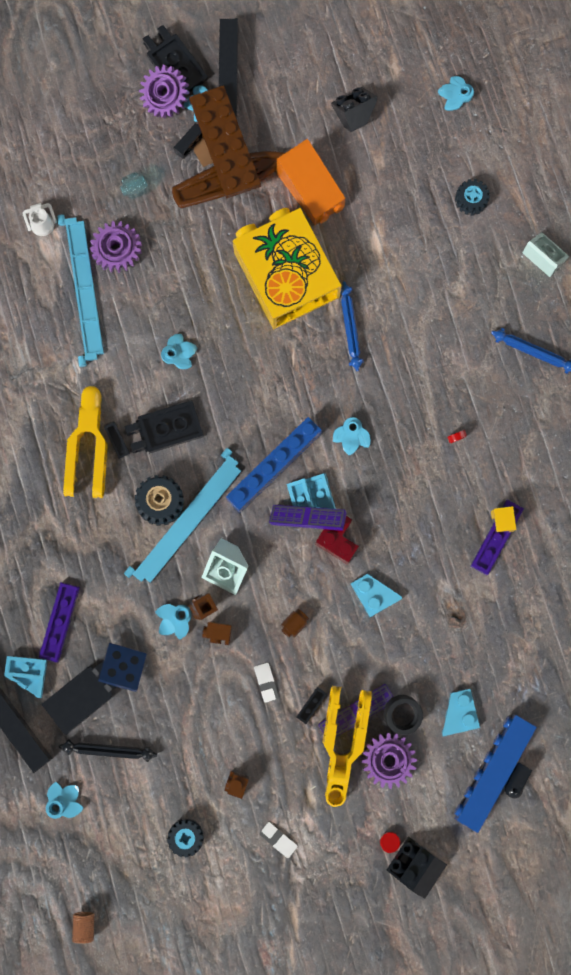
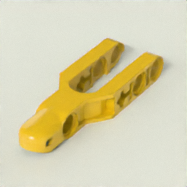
(88, 421)
(340, 765)

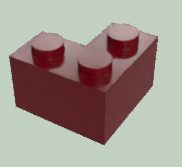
(337, 545)

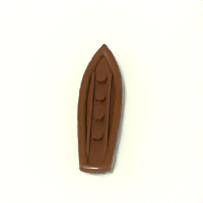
(207, 187)

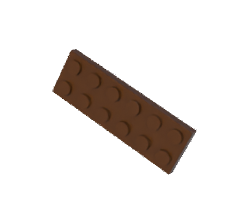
(224, 142)

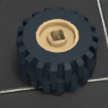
(159, 500)

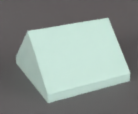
(545, 254)

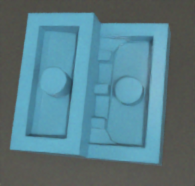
(311, 492)

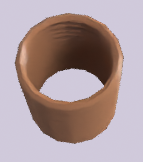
(83, 927)

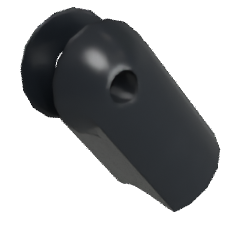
(517, 780)

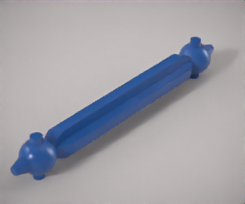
(350, 326)
(532, 350)

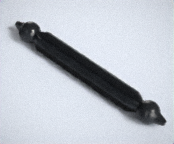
(108, 750)

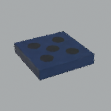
(122, 667)

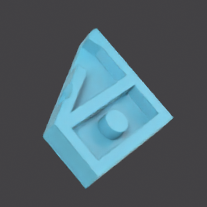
(461, 713)

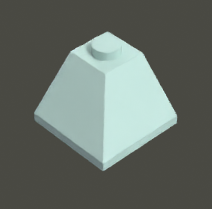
(226, 567)

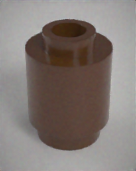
(294, 623)

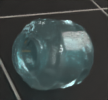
(133, 185)

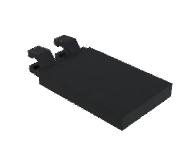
(175, 54)
(166, 428)
(78, 699)

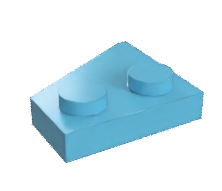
(374, 594)
(27, 673)

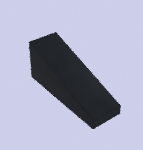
(116, 439)

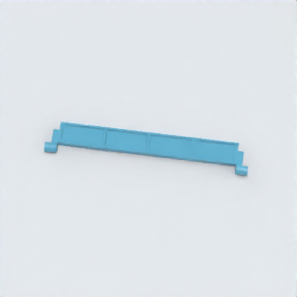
(84, 289)
(188, 520)

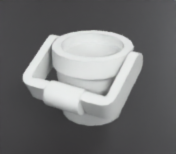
(40, 220)

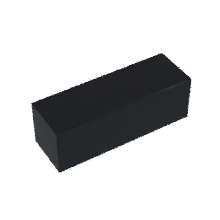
(188, 141)
(311, 705)

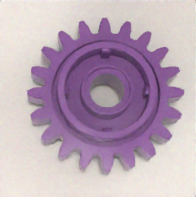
(153, 87)
(111, 236)
(398, 769)

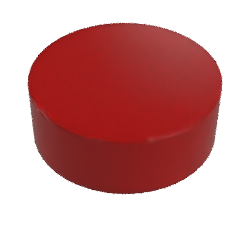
(457, 436)
(389, 842)

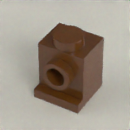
(202, 606)
(217, 633)
(236, 784)

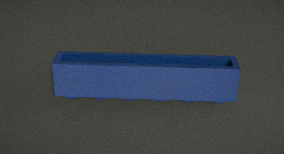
(273, 465)
(495, 772)

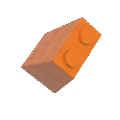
(310, 182)

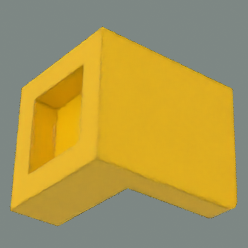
(504, 519)

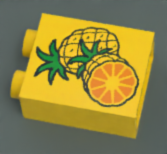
(286, 266)

